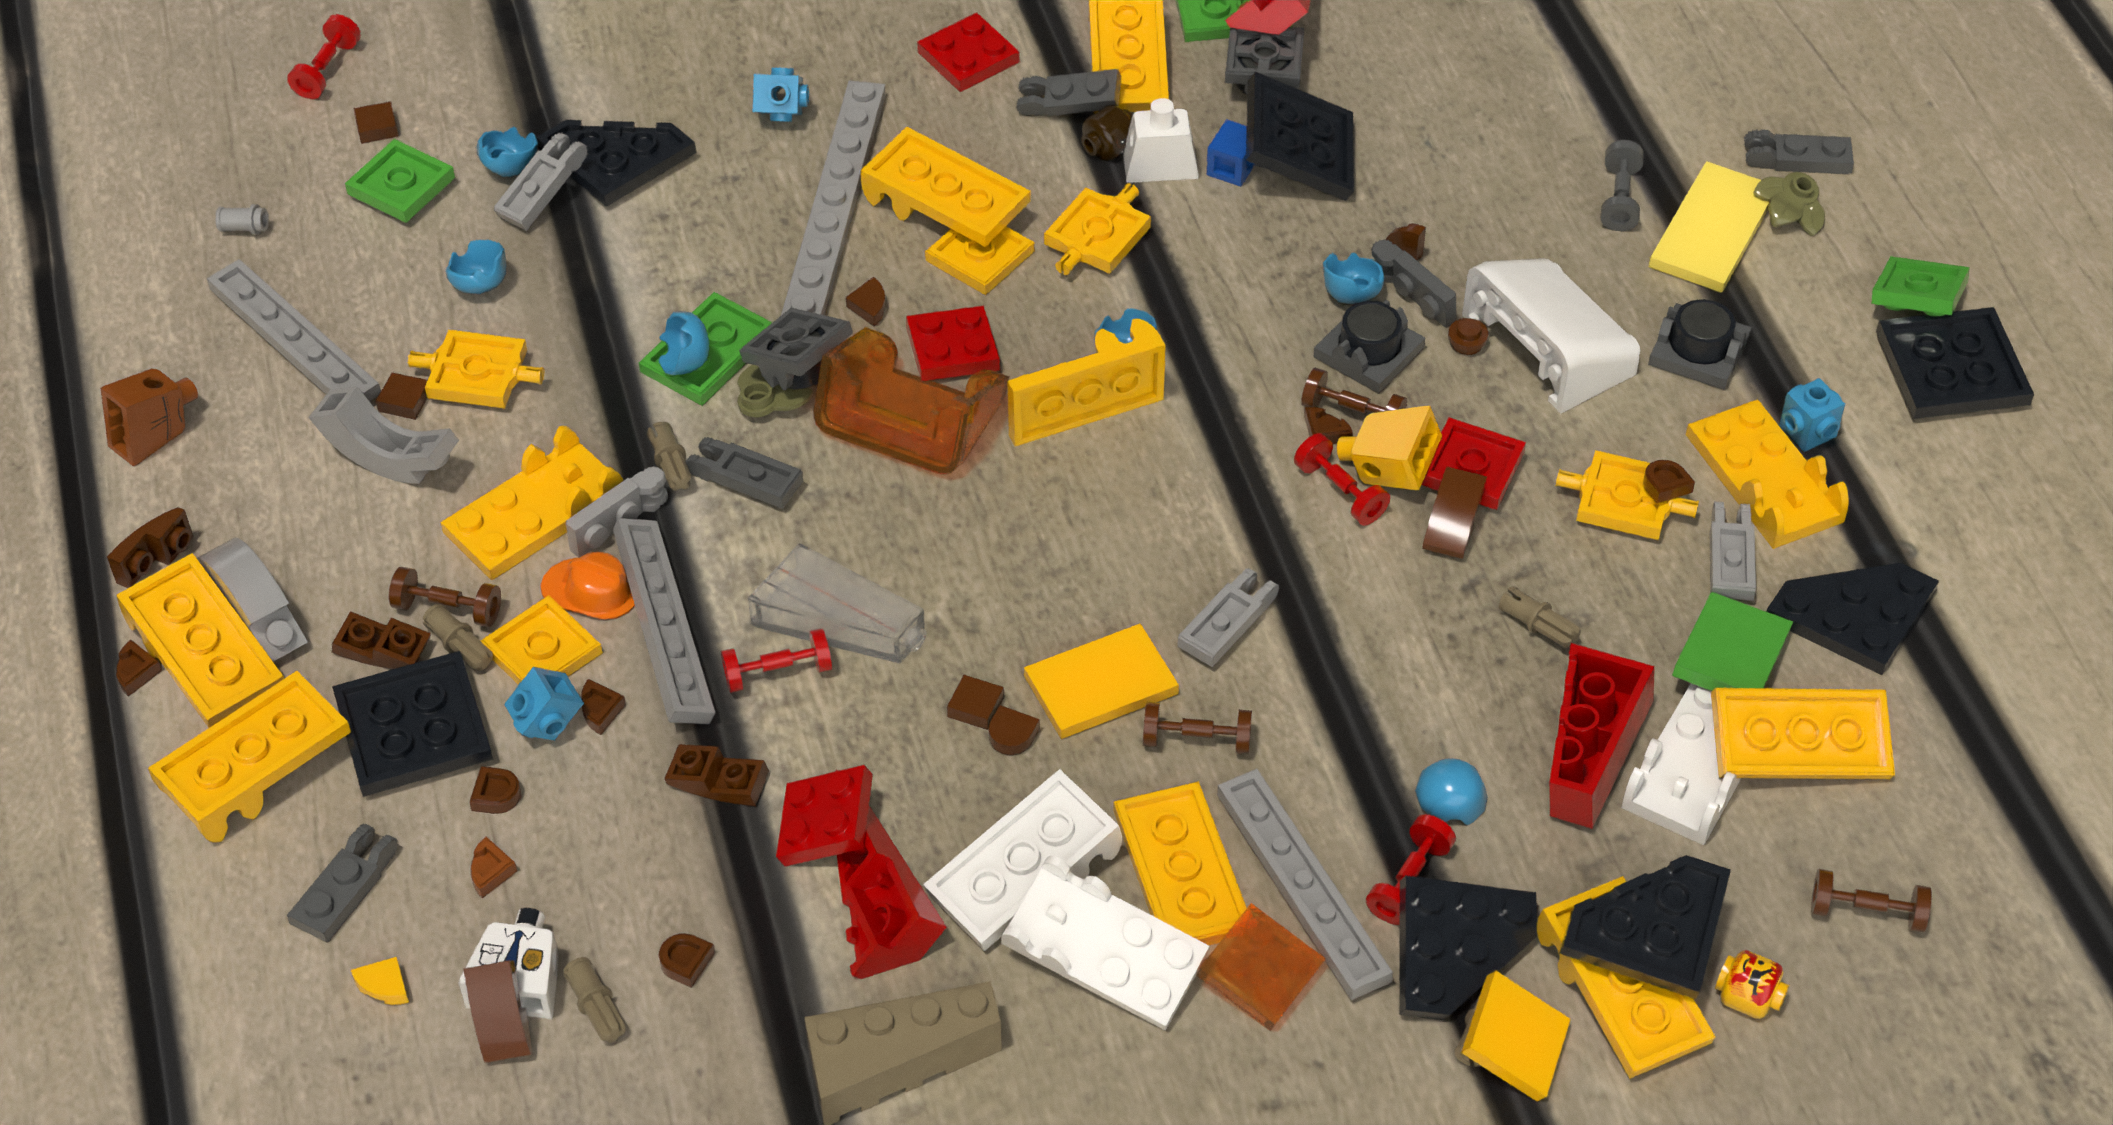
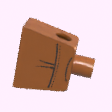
(144, 413)

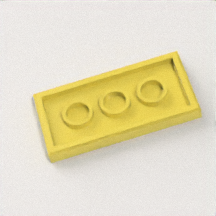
(1711, 228)

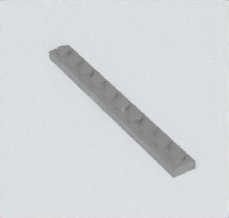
(835, 198)

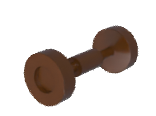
(1316, 388)
(404, 589)
(1196, 728)
(1918, 908)

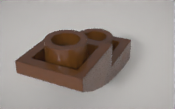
(1454, 512)
(156, 540)
(380, 644)
(710, 775)
(497, 1011)

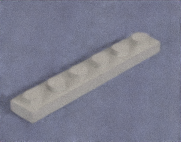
(289, 331)
(663, 622)
(1305, 884)

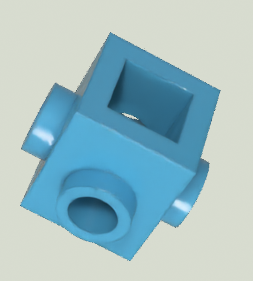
(766, 94)
(1811, 414)
(543, 704)

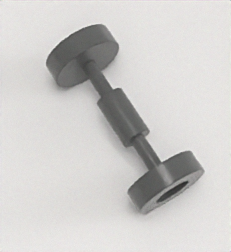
(1621, 211)

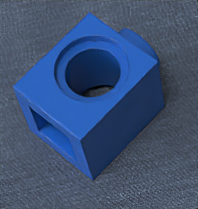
(1228, 154)

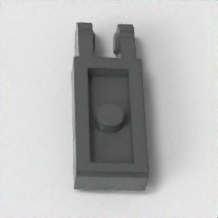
(1069, 93)
(1799, 152)
(1416, 281)
(745, 471)
(342, 884)

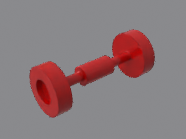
(307, 80)
(1315, 454)
(776, 660)
(1430, 836)

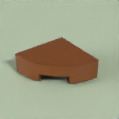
(490, 867)

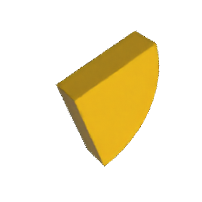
(382, 981)

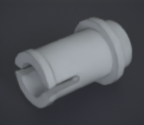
(242, 219)

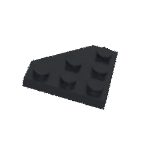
(622, 154)
(1857, 611)
(1653, 925)
(1455, 939)

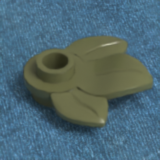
(1792, 201)
(760, 399)

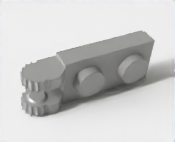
(540, 181)
(627, 500)
(1732, 554)
(1226, 618)

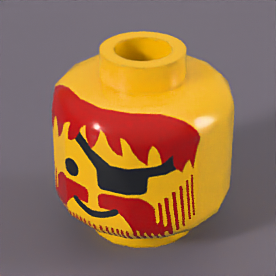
(1751, 984)

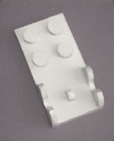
(1680, 773)
(996, 871)
(1104, 943)

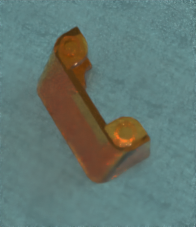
(895, 412)

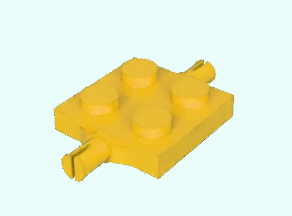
(1097, 230)
(476, 368)
(1616, 498)

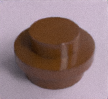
(1467, 336)

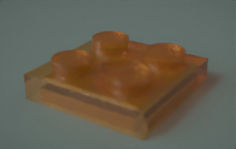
(1260, 967)

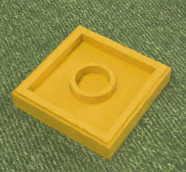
(976, 264)
(544, 639)
(1516, 1036)

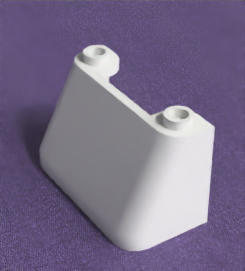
(1557, 323)

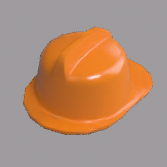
(590, 586)

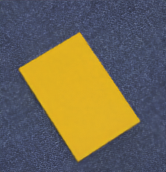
(1100, 680)

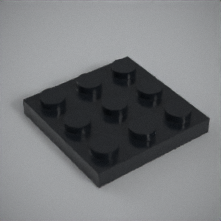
(1300, 136)
(1954, 363)
(412, 723)

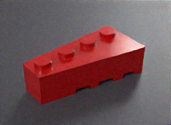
(1598, 724)

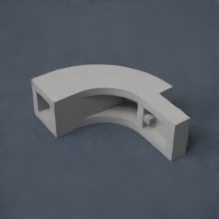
(375, 442)
(254, 596)

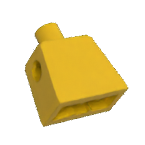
(1393, 447)

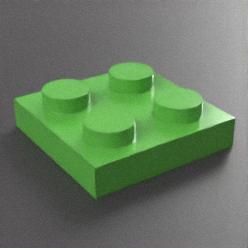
(400, 180)
(1920, 286)

